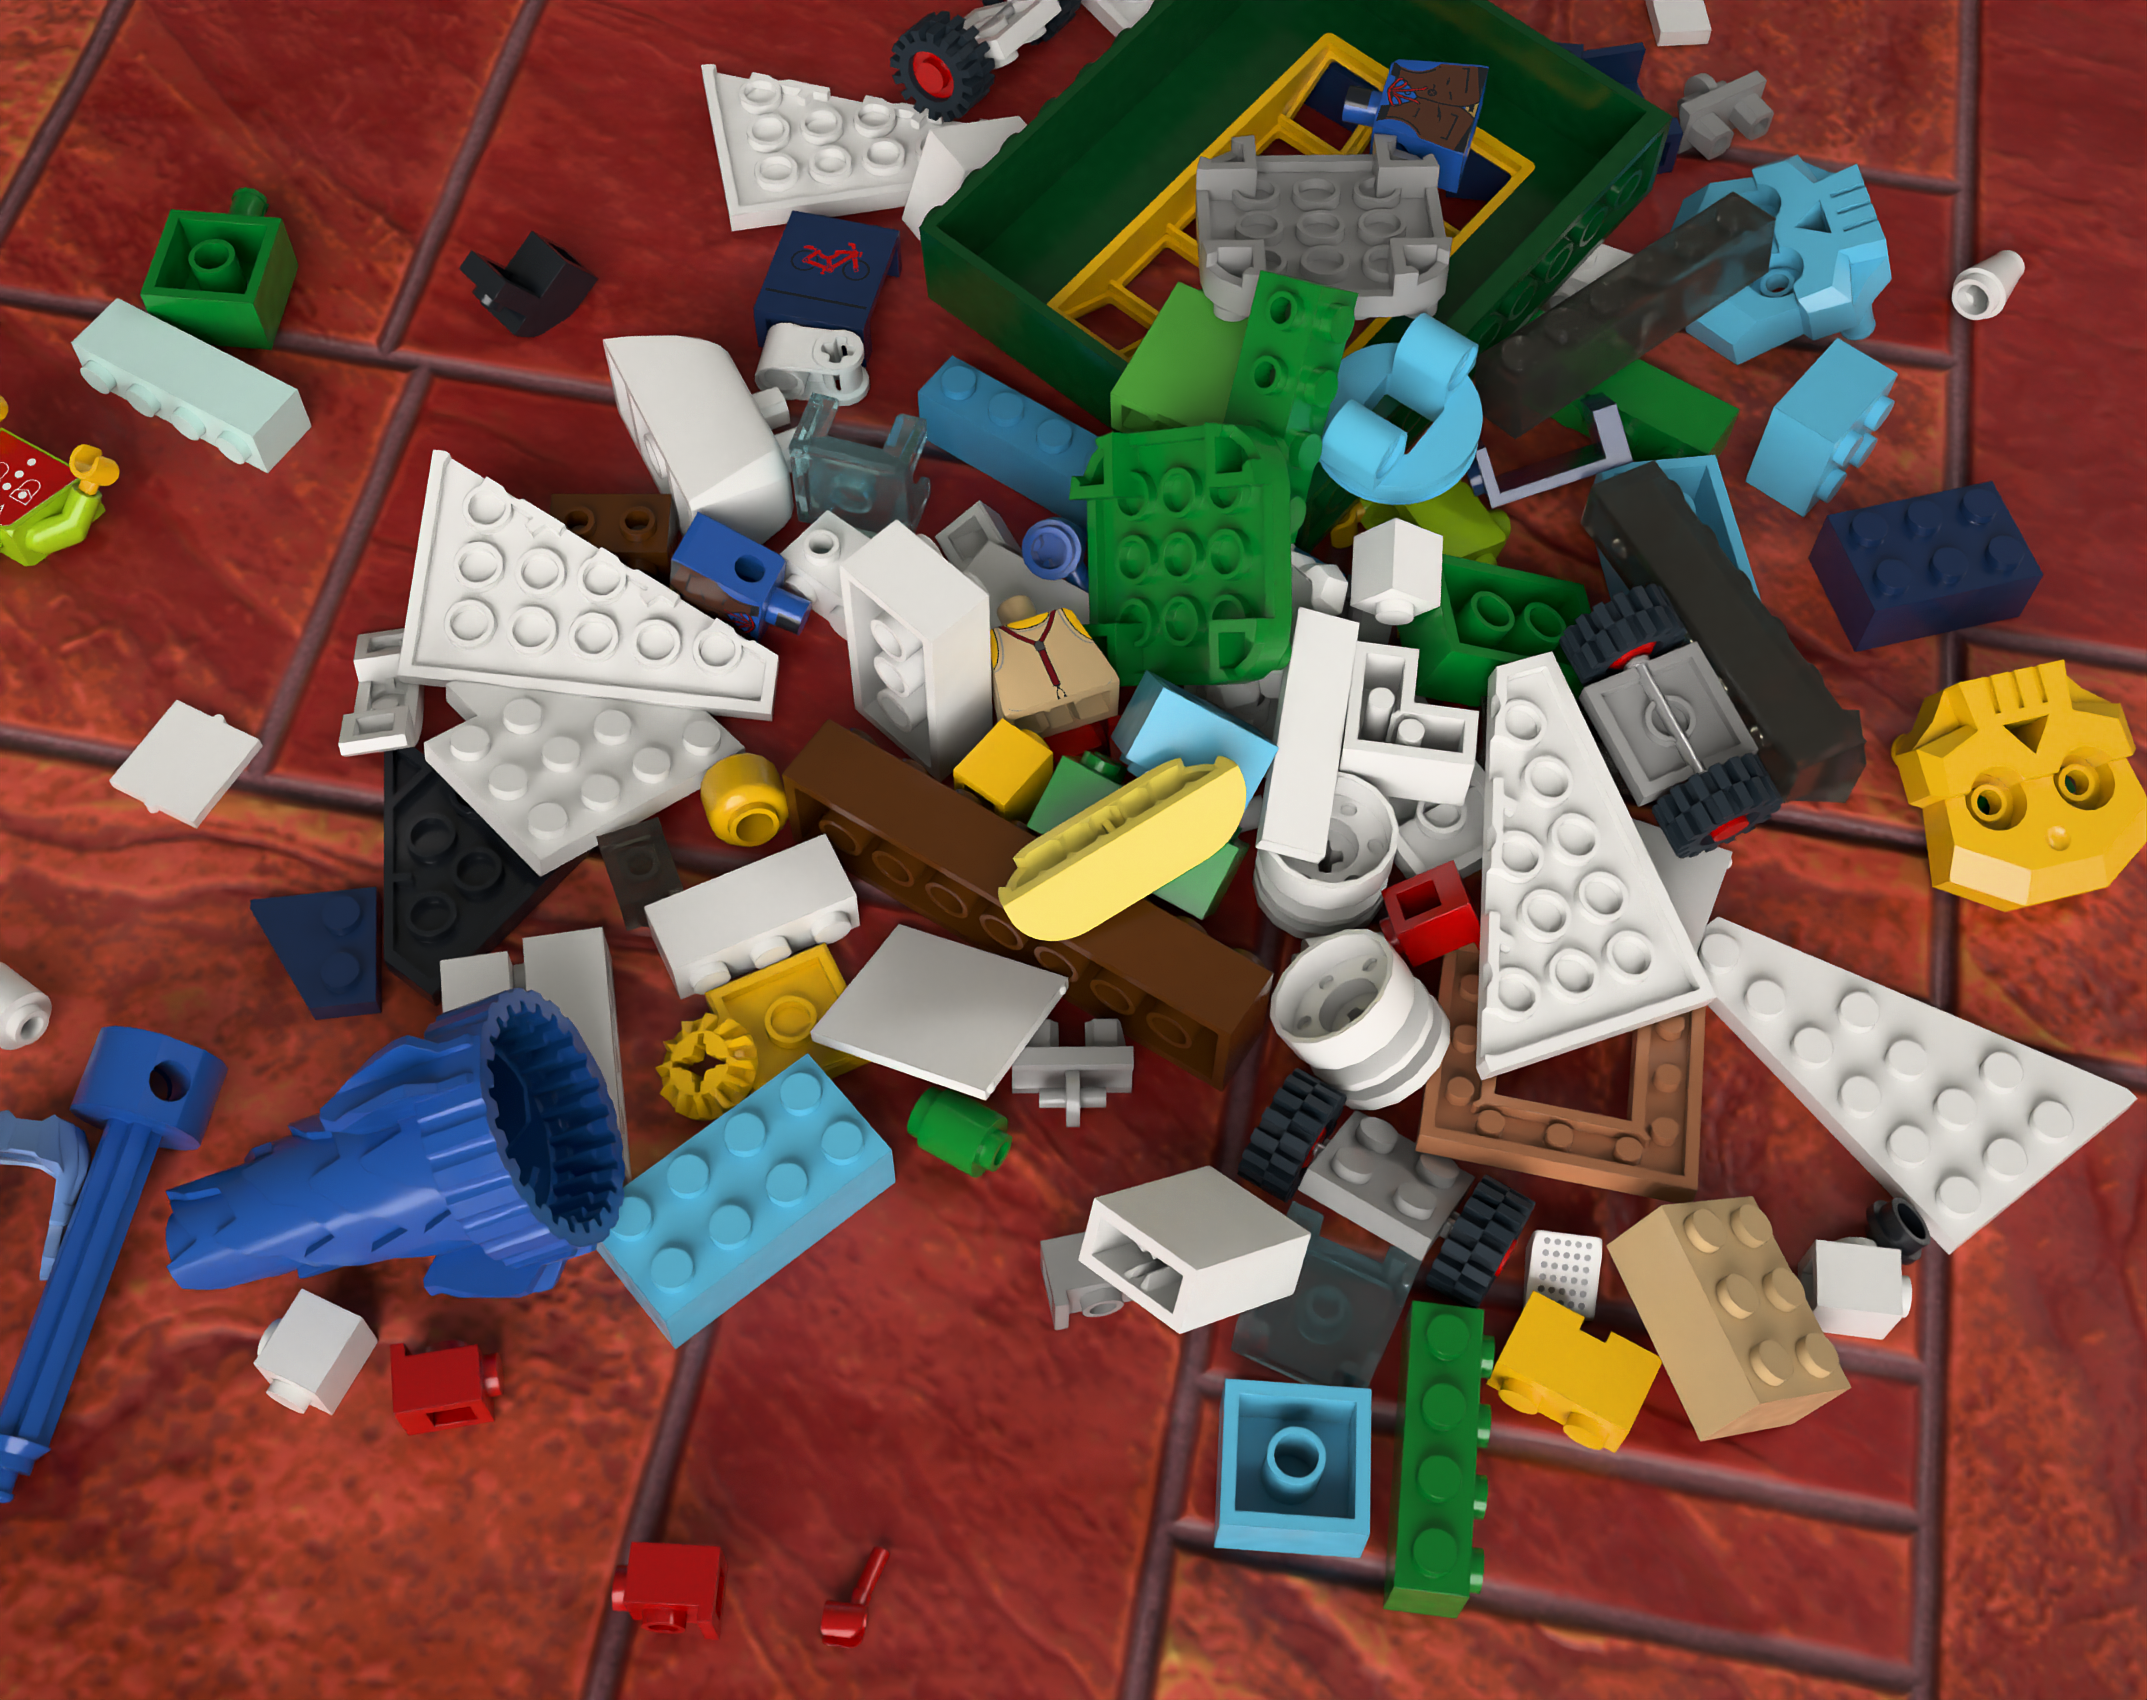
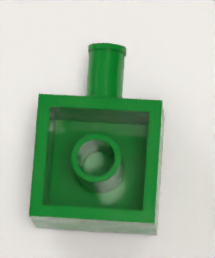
(223, 273)

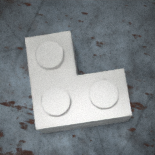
(949, 158)
(1404, 744)

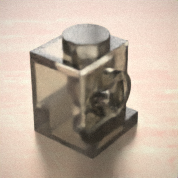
(639, 869)

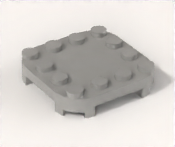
(1326, 219)

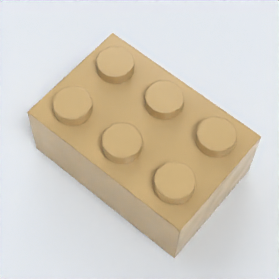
(1727, 1316)

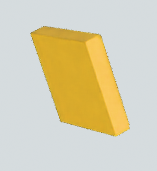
(782, 1008)

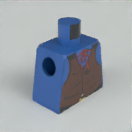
(1428, 109)
(735, 580)

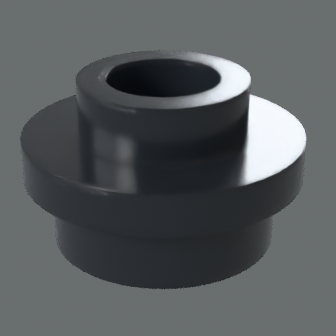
(1897, 1227)

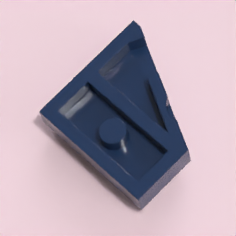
(329, 947)

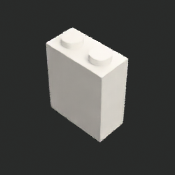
(1193, 1248)

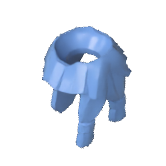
(59, 1151)

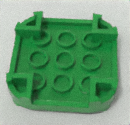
(1189, 553)

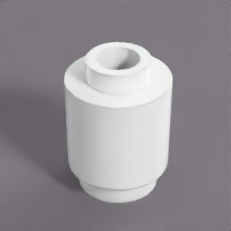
(22, 1010)

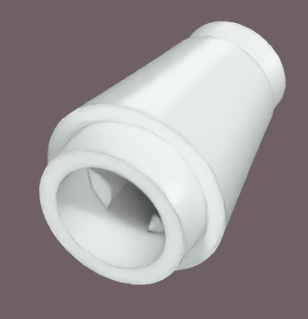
(1987, 285)

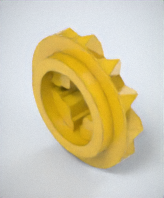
(722, 1085)

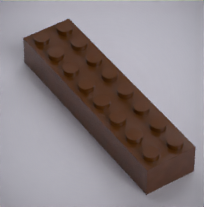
(952, 854)

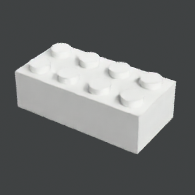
(918, 647)

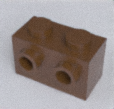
(632, 526)

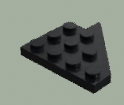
(447, 876)

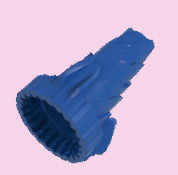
(448, 1145)

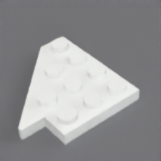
(570, 766)

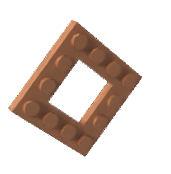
(1642, 1156)

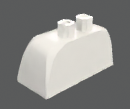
(704, 431)

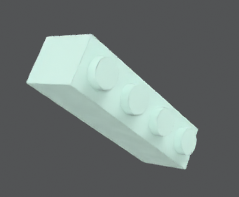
(191, 385)

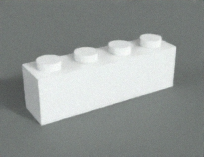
(578, 978)

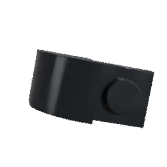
(535, 288)

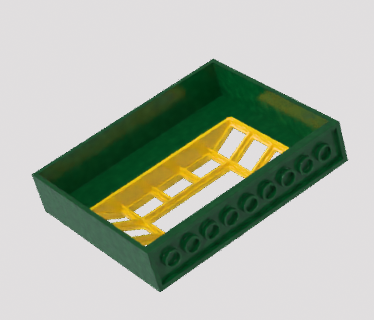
(1115, 160)

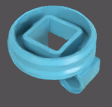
(1430, 377)

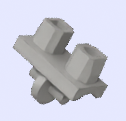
(1715, 109)
(1075, 1075)

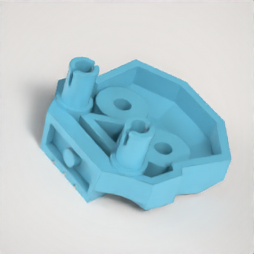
(1823, 252)

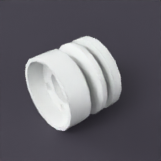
(1347, 882)
(1360, 1019)

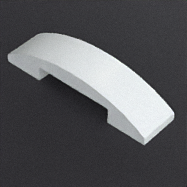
(385, 710)

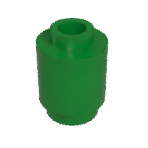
(960, 1131)

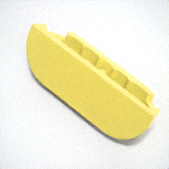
(1123, 848)

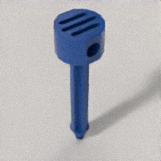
(144, 1097)

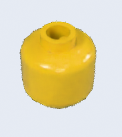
(744, 799)

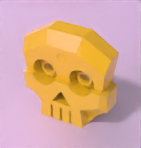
(2014, 746)

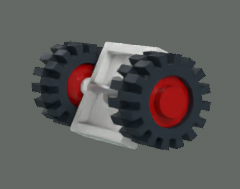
(950, 60)

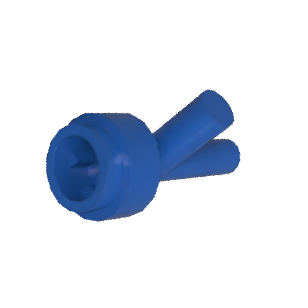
(1056, 551)

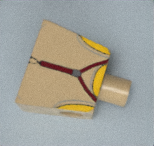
(1048, 670)

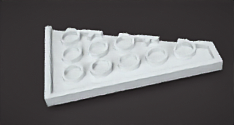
(810, 151)
(534, 607)
(1570, 900)
(1912, 1092)

